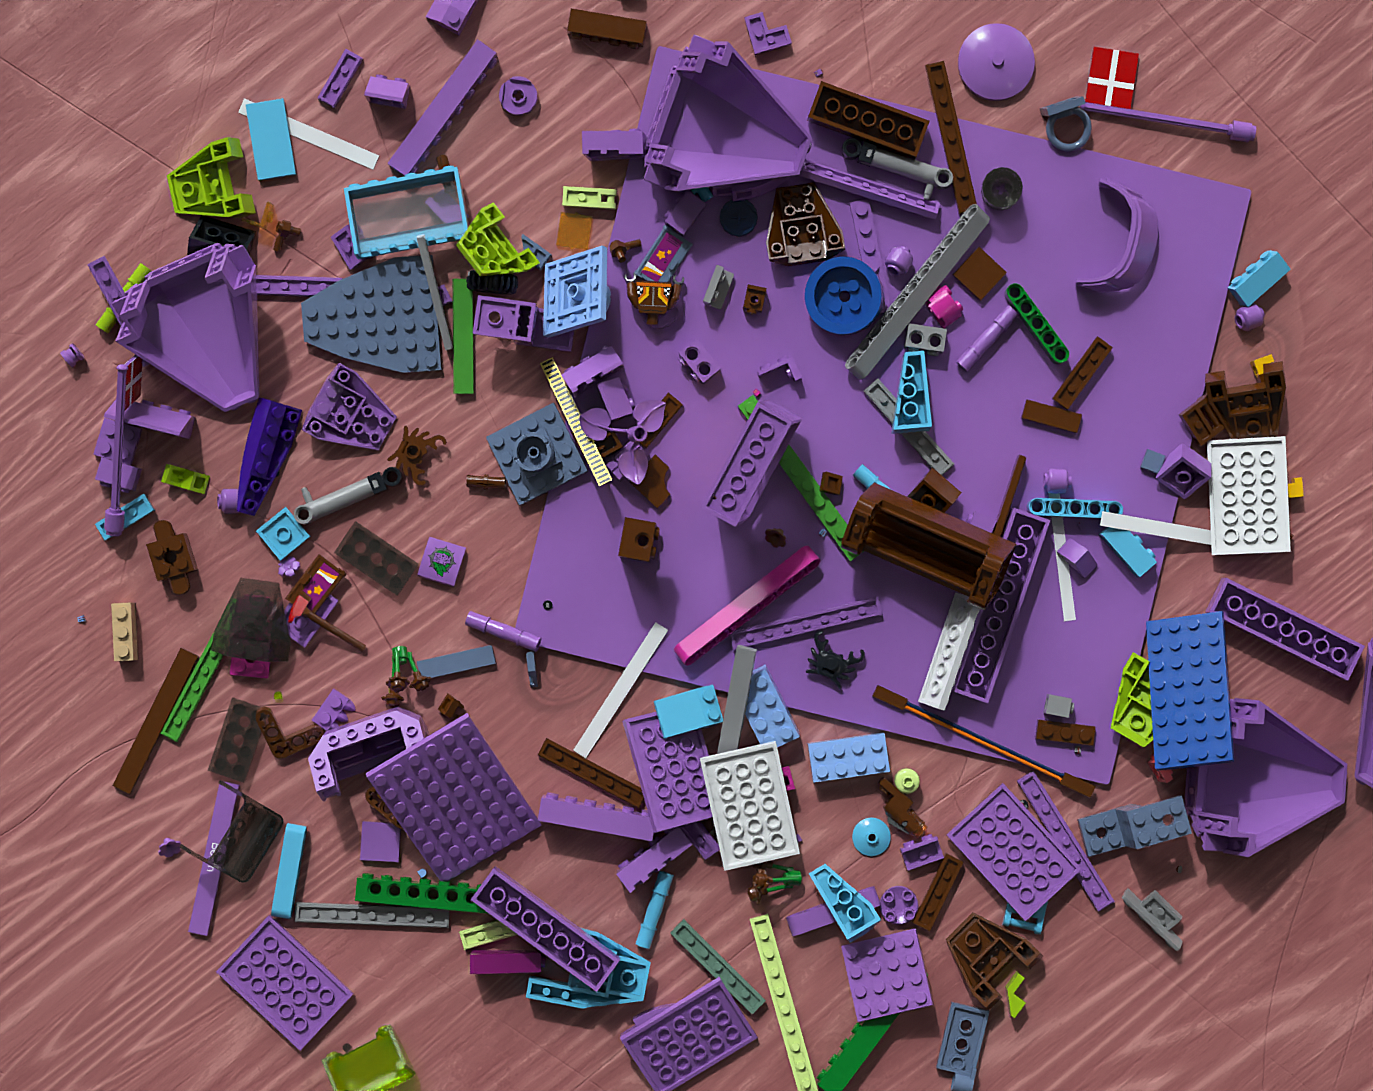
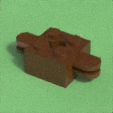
(172, 557)

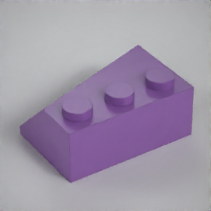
(592, 370)

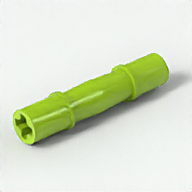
(109, 319)

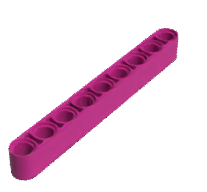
(747, 605)

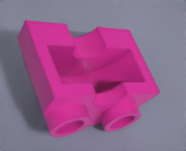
(943, 306)

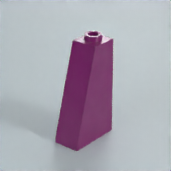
(506, 961)

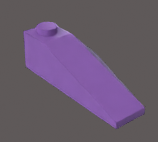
(451, 13)

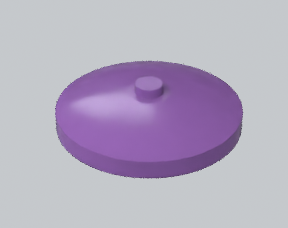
(996, 62)

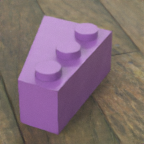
(613, 144)

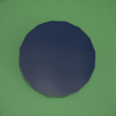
(738, 217)

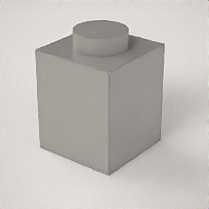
(1058, 705)

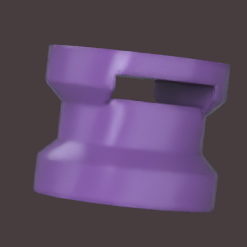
(72, 357)

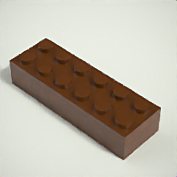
(868, 120)

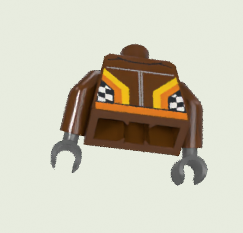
(653, 296)

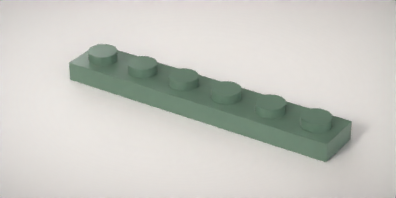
(717, 966)

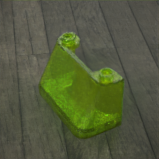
(372, 1066)

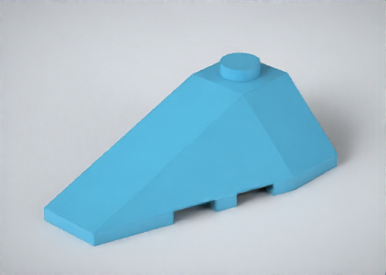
(849, 908)

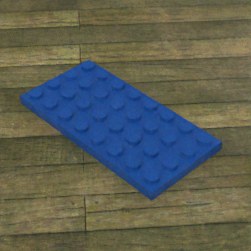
(1189, 691)

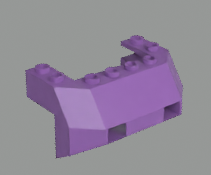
(362, 747)

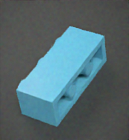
(1258, 278)
(1129, 550)

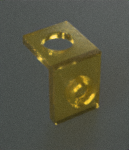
(267, 217)

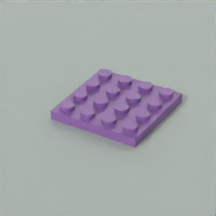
(887, 975)

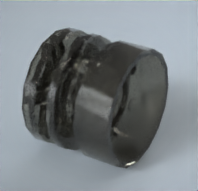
(1012, 184)

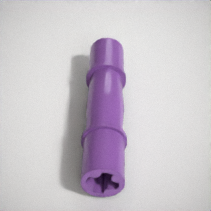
(987, 338)
(503, 631)

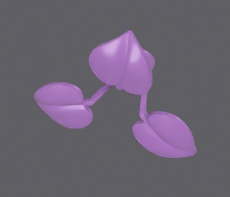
(649, 417)

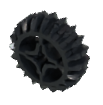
(495, 284)

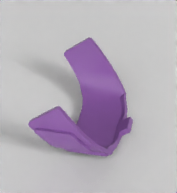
(1139, 247)

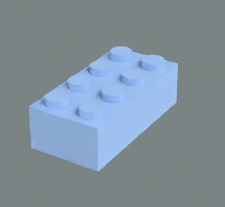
(768, 711)
(848, 757)

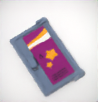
(664, 256)

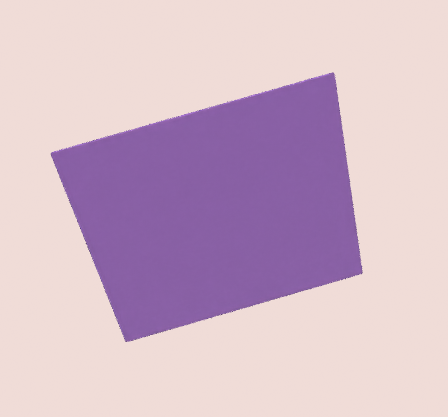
(1132, 403)

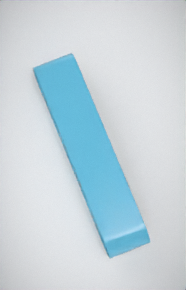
(1084, 505)
(289, 871)

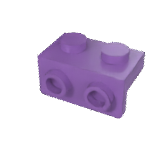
(921, 852)

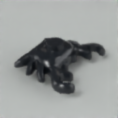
(831, 664)

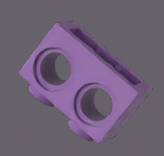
(703, 358)

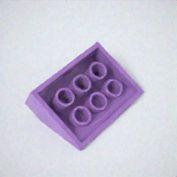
(156, 418)

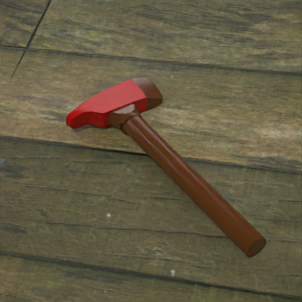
(299, 609)

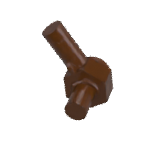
(284, 229)
(618, 248)

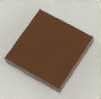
(979, 273)

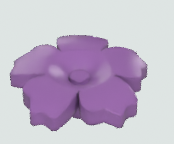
(288, 567)

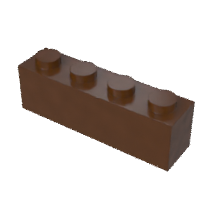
(606, 27)

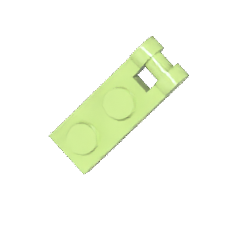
(588, 197)

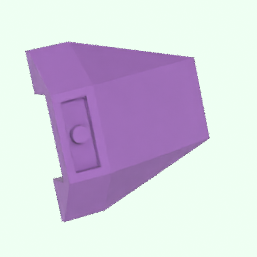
(348, 412)

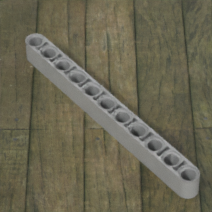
(917, 291)

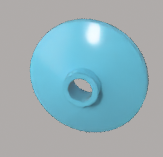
(864, 829)

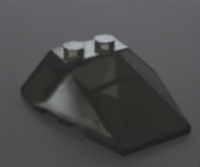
(254, 623)

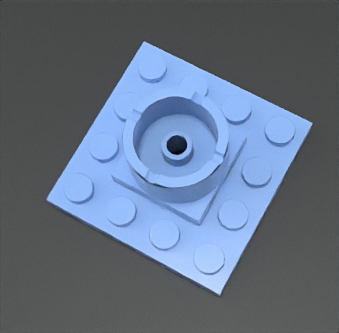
(576, 292)

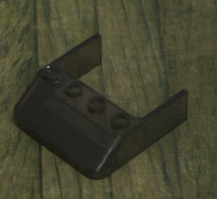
(245, 839)

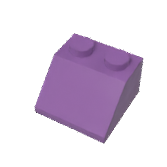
(387, 92)
(615, 399)
(1184, 471)

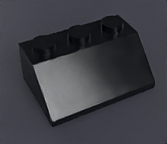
(212, 231)

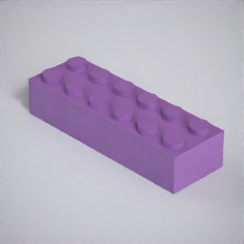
(595, 817)

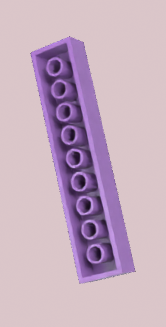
(996, 623)

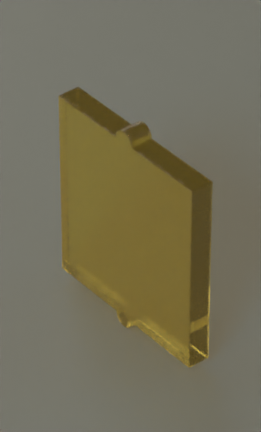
(574, 230)

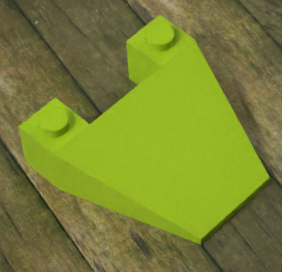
(205, 185)

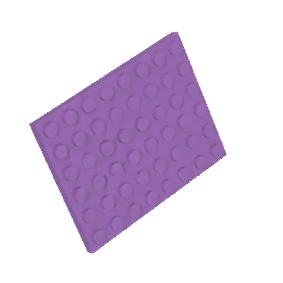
(454, 798)

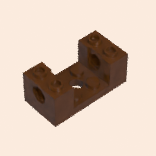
(632, 531)

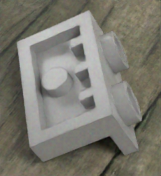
(718, 287)

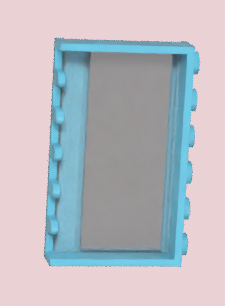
(395, 211)

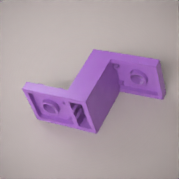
(518, 322)

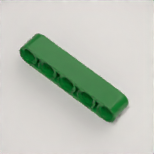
(1045, 329)

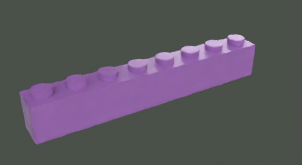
(443, 108)

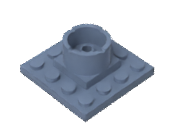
(556, 455)

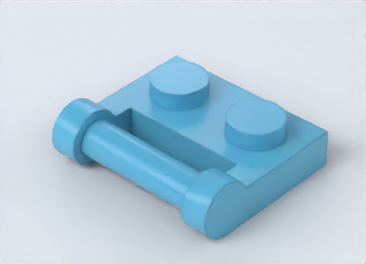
(1037, 928)

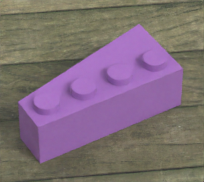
(653, 858)

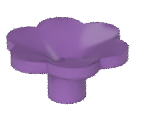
(169, 847)

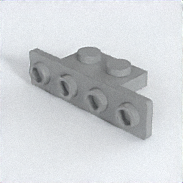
(1157, 914)

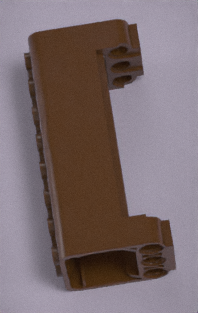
(929, 543)

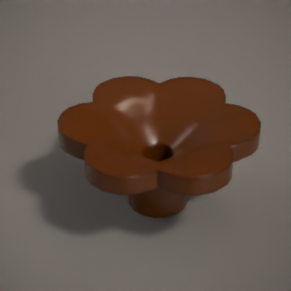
(775, 537)

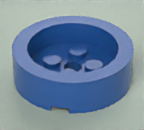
(824, 292)

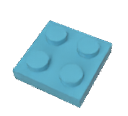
(283, 533)

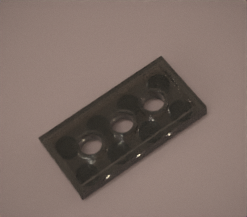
(389, 554)
(225, 744)

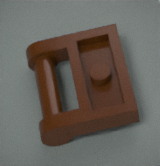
(1197, 423)

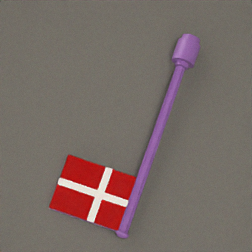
(1111, 93)
(128, 392)

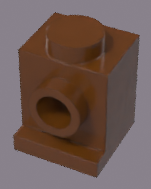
(759, 292)

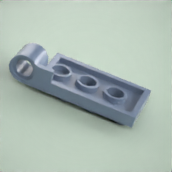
(962, 1061)

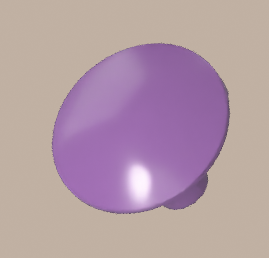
(898, 905)

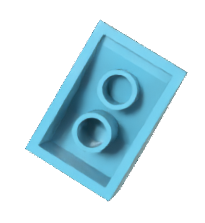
(688, 711)

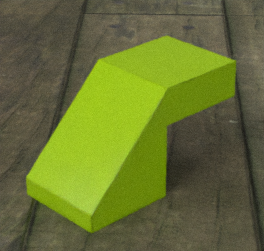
(185, 478)
(1015, 1003)

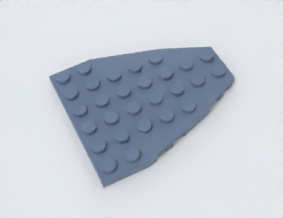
(378, 317)

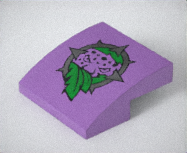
(441, 561)

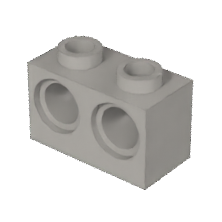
(925, 334)

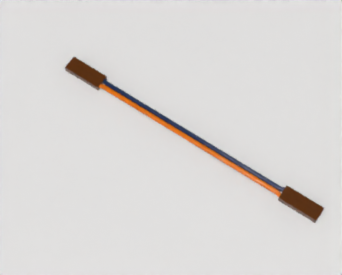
(1066, 780)

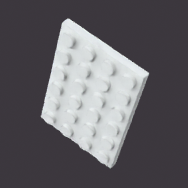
(1249, 496)
(749, 805)

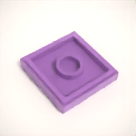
(380, 841)

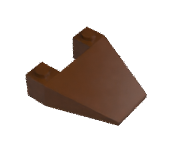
(1250, 408)
(984, 951)

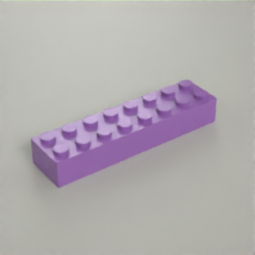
(1285, 629)
(545, 929)

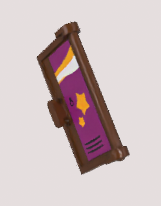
(320, 585)

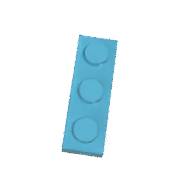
(133, 511)

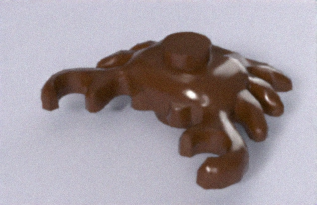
(412, 451)

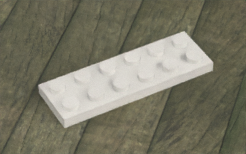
(949, 652)

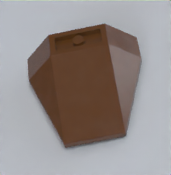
(802, 227)

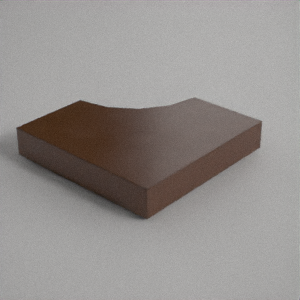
(653, 484)

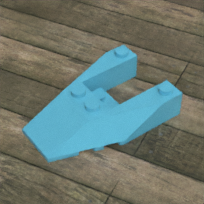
(623, 985)

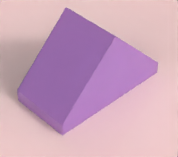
(1077, 557)

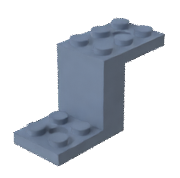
(1134, 826)

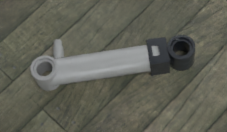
(872, 155)
(346, 496)

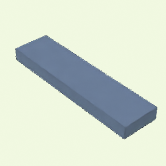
(457, 662)

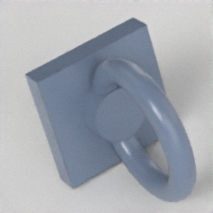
(1064, 109)

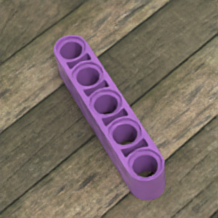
(821, 914)

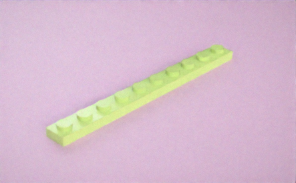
(783, 1003)

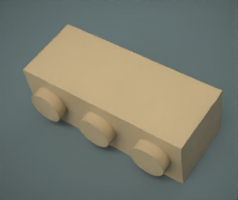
(124, 631)

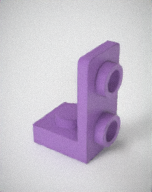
(792, 370)

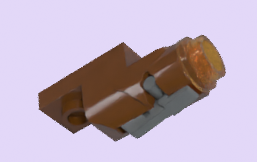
(898, 811)

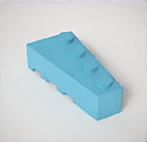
(912, 400)

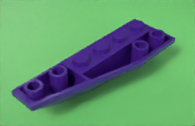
(265, 451)

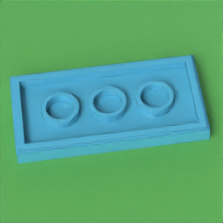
(270, 139)

